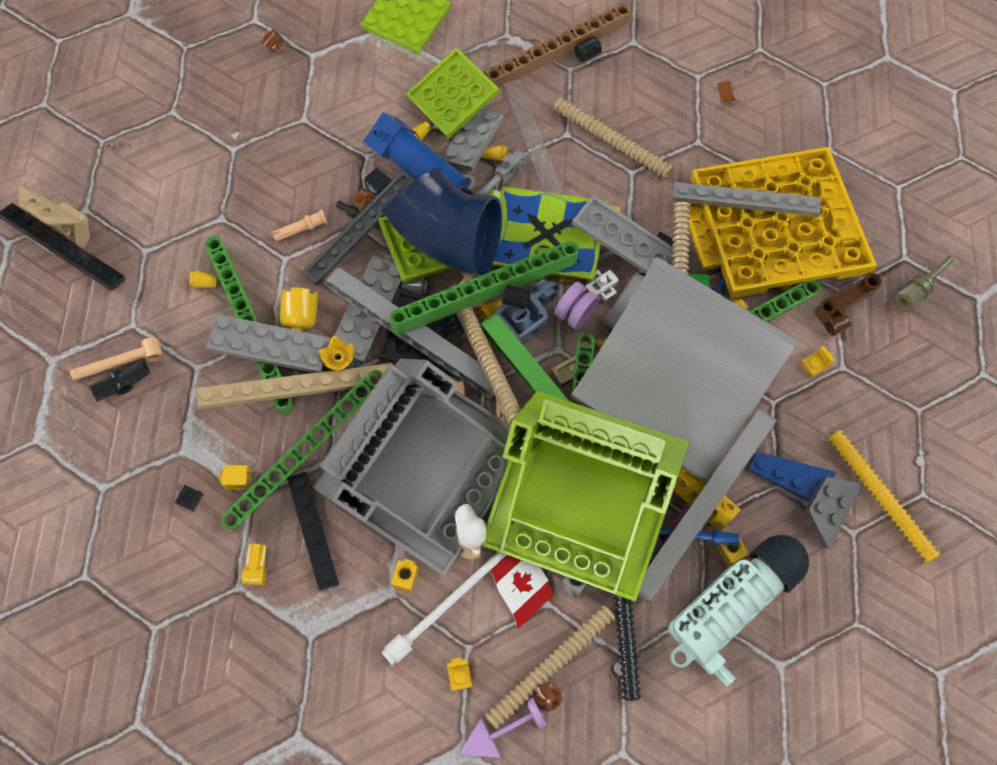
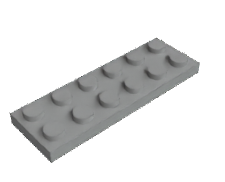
(621, 235)
(356, 325)
(267, 343)

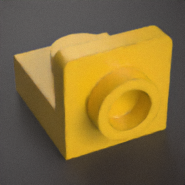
(817, 362)
(459, 674)

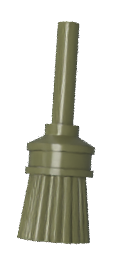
(919, 287)

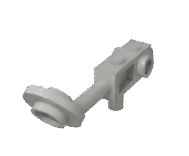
(509, 167)

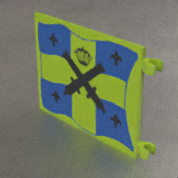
(539, 222)

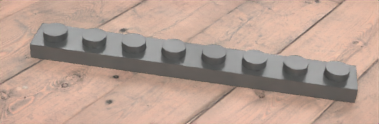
(355, 231)

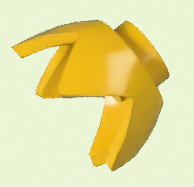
(337, 348)

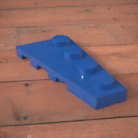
(788, 474)

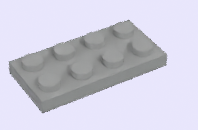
(473, 139)

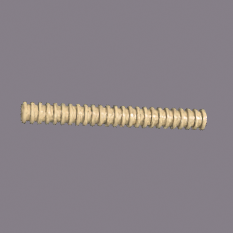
(612, 137)
(681, 236)
(489, 364)
(550, 666)

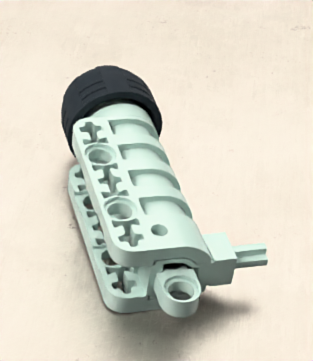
(775, 567)

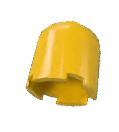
(298, 309)

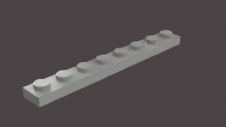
(746, 199)

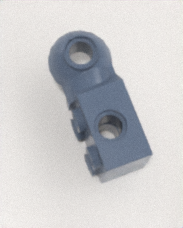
(534, 319)

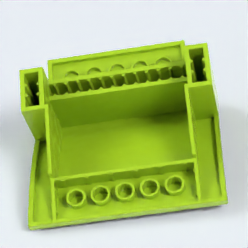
(584, 493)

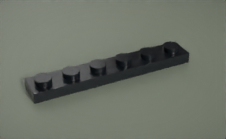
(313, 531)

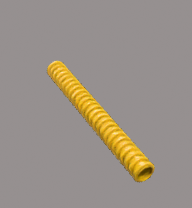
(884, 496)

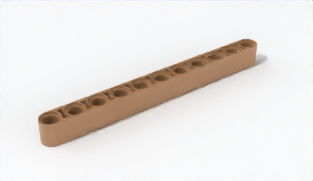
(558, 45)

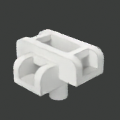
(603, 284)

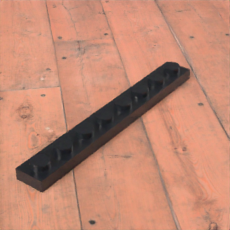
(62, 247)

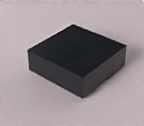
(189, 498)

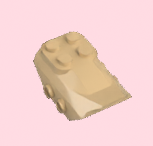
(59, 217)

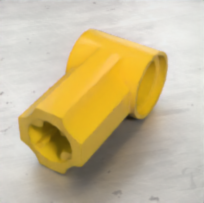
(255, 571)

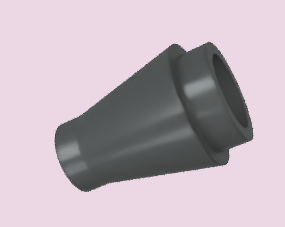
(417, 286)

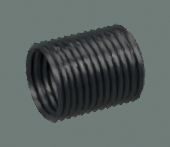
(588, 49)
(516, 296)

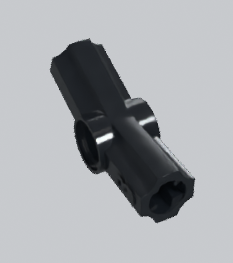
(120, 381)

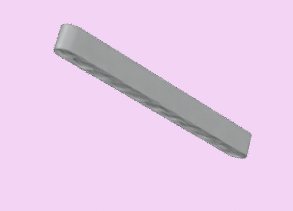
(420, 338)
(705, 504)

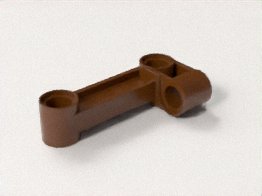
(835, 320)

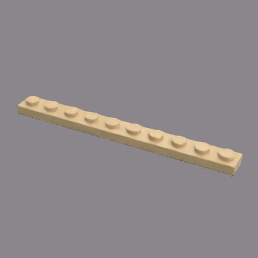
(284, 386)

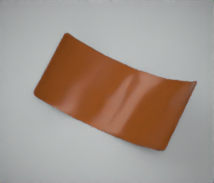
(725, 92)

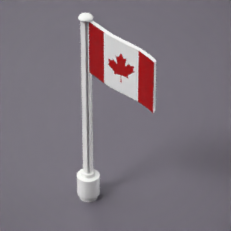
(518, 582)

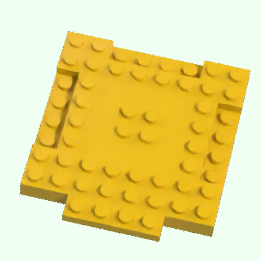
(779, 248)

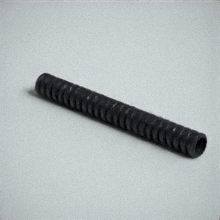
(627, 648)

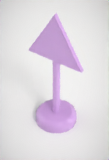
(481, 742)

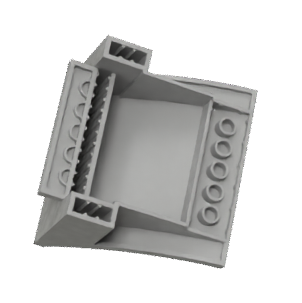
(685, 365)
(415, 460)

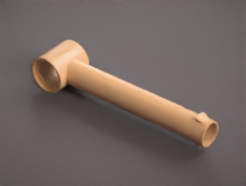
(150, 351)

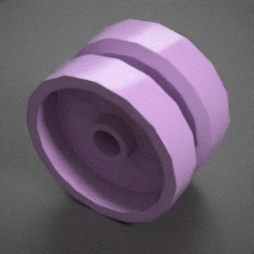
(576, 305)

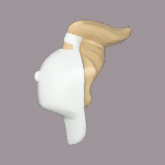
(470, 532)

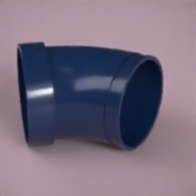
(448, 223)

